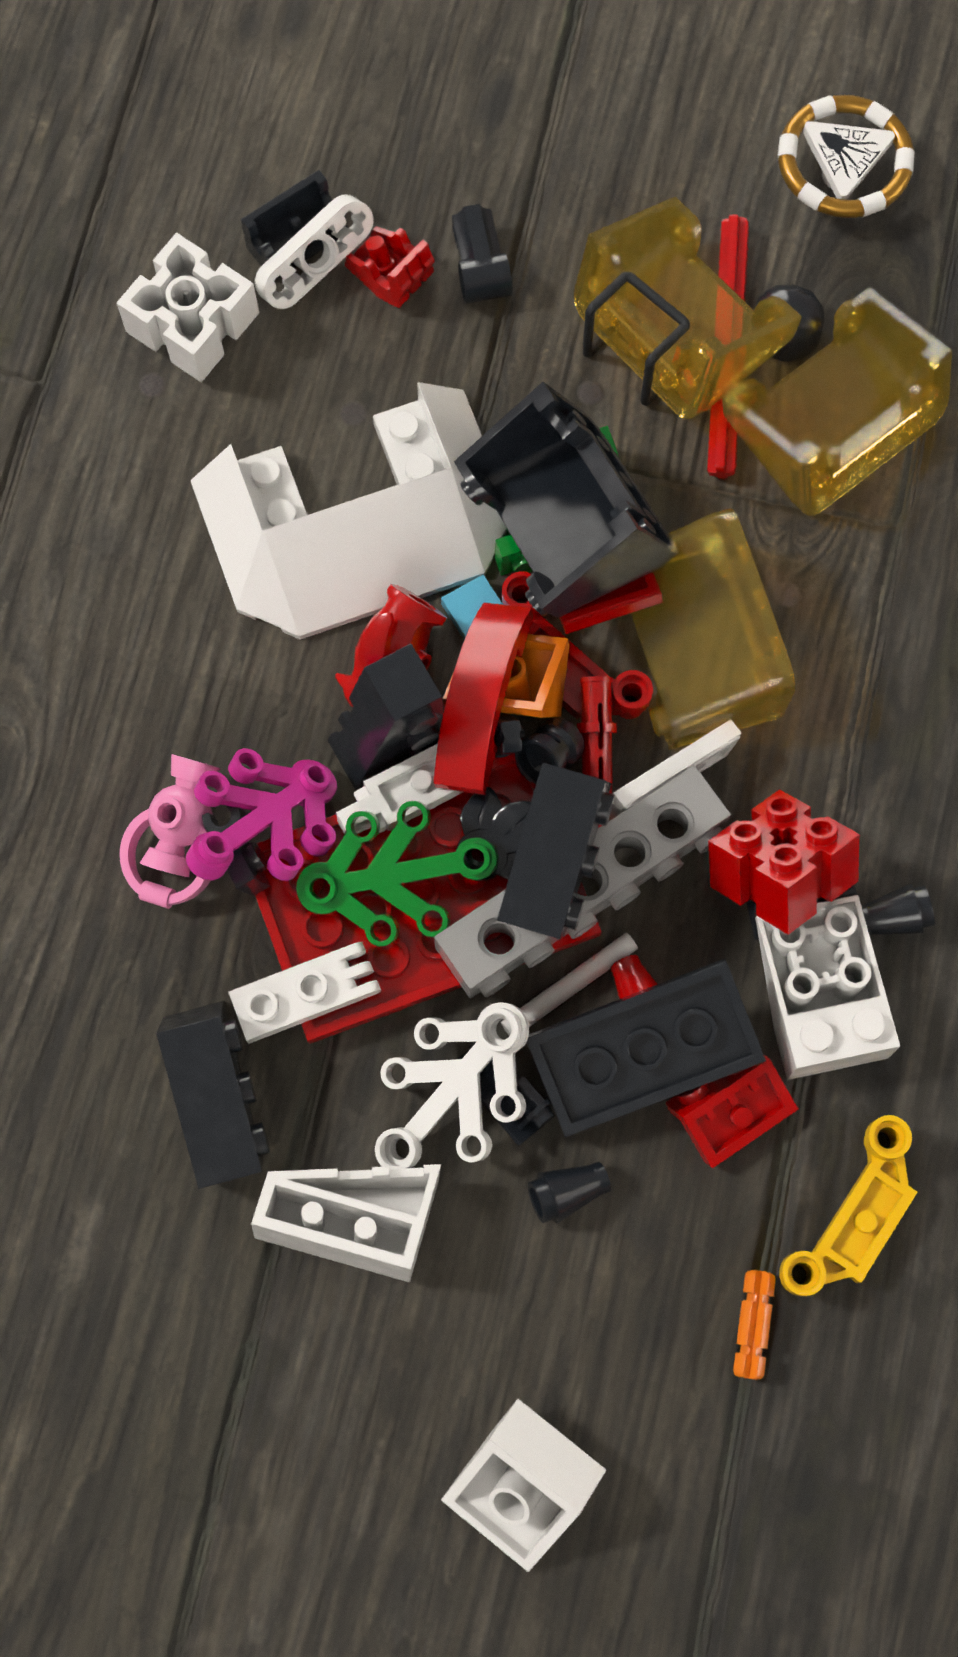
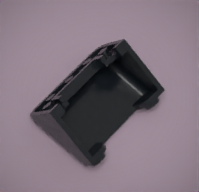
(564, 502)

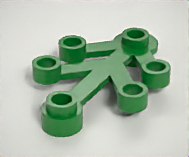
(386, 875)

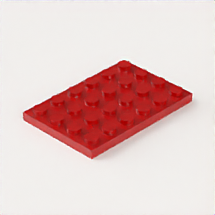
(410, 966)

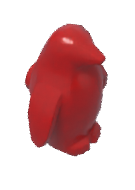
(400, 622)

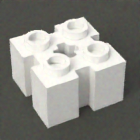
(188, 307)

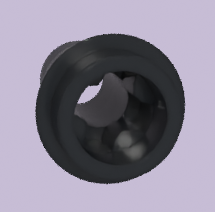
(900, 912)
(565, 1191)

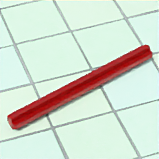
(733, 271)

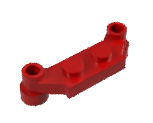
(579, 665)

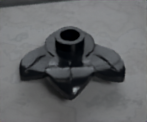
(501, 825)

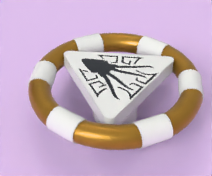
(846, 155)

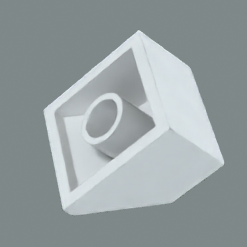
(524, 1485)

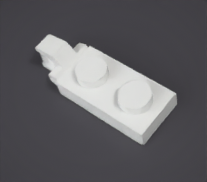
(393, 787)

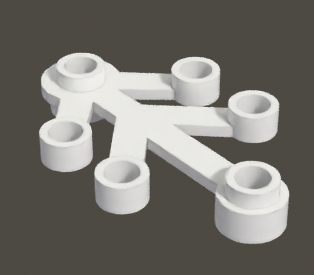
(459, 1082)

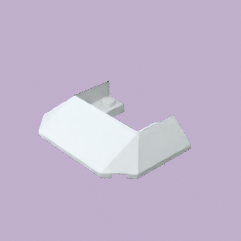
(341, 560)

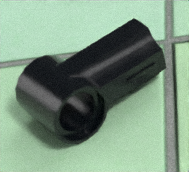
(482, 266)

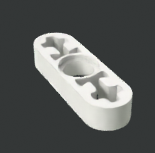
(334, 252)

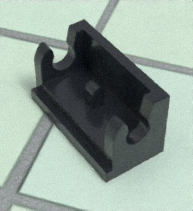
(284, 216)

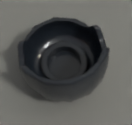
(811, 324)

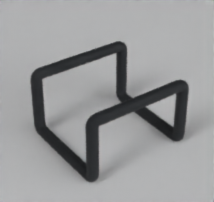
(591, 347)

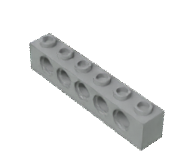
(683, 799)

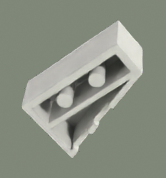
(350, 1216)

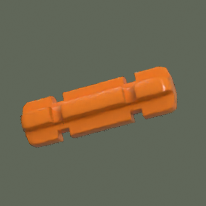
(754, 1324)

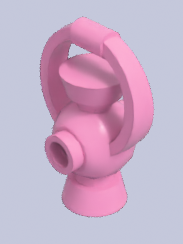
(176, 821)

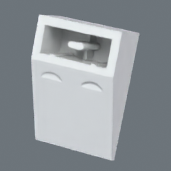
(826, 991)

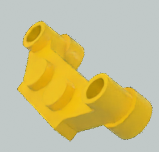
(864, 1217)

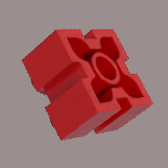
(784, 861)

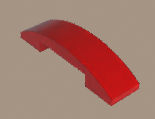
(477, 696)

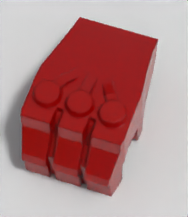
(391, 265)

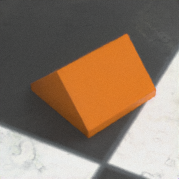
(536, 678)

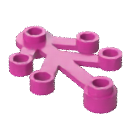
(305, 785)

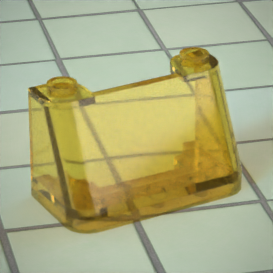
(724, 333)
(846, 404)
(713, 636)

